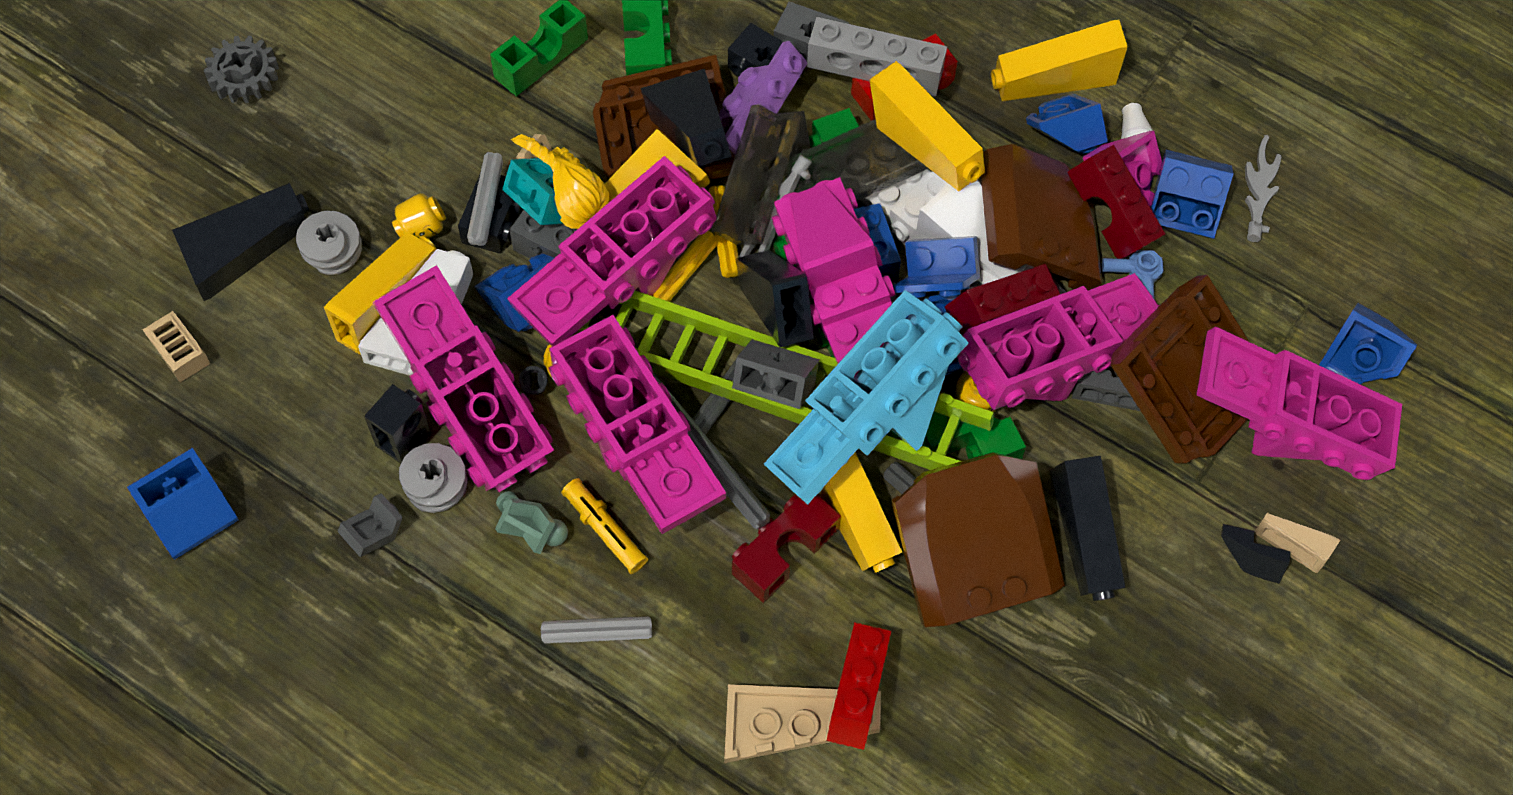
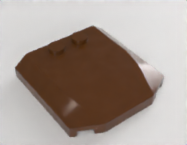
(624, 121)
(1038, 216)
(1163, 370)
(977, 538)

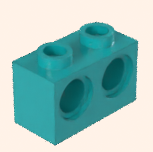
(532, 188)

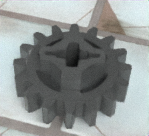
(241, 69)

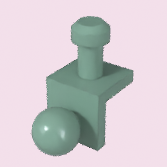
(530, 522)

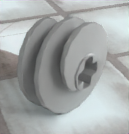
(329, 242)
(443, 490)

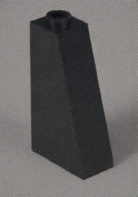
(688, 116)
(239, 237)
(777, 295)
(1088, 526)

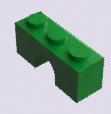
(559, 34)
(648, 50)

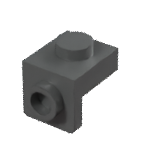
(372, 527)

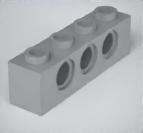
(866, 52)

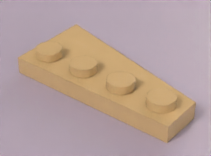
(779, 719)

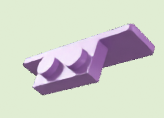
(763, 86)

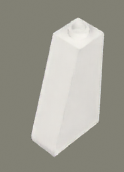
(379, 345)

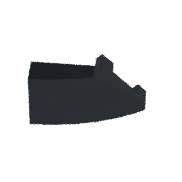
(1254, 558)

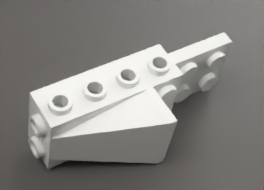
(931, 208)

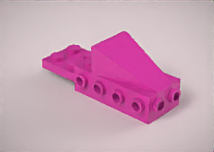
(617, 252)
(837, 259)
(1053, 342)
(464, 381)
(1300, 406)
(635, 423)

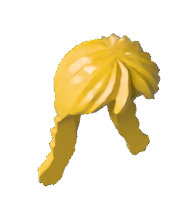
(576, 189)

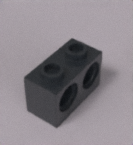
(398, 422)

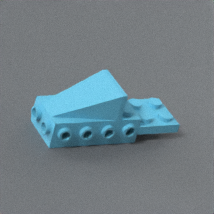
(891, 392)

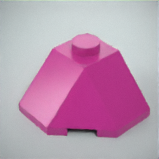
(1140, 157)

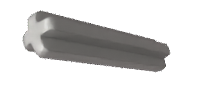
(485, 199)
(596, 629)

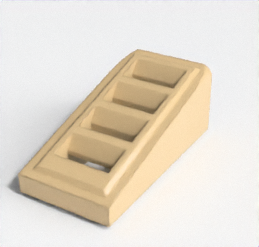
(186, 365)
(1304, 543)

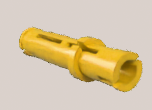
(578, 495)

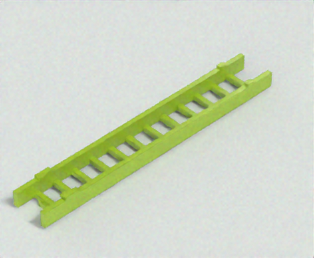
(740, 335)

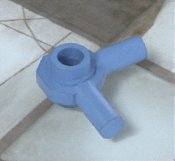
(1144, 263)

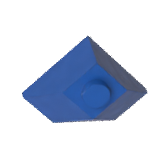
(1071, 122)
(504, 283)
(1368, 348)

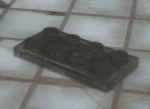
(861, 158)

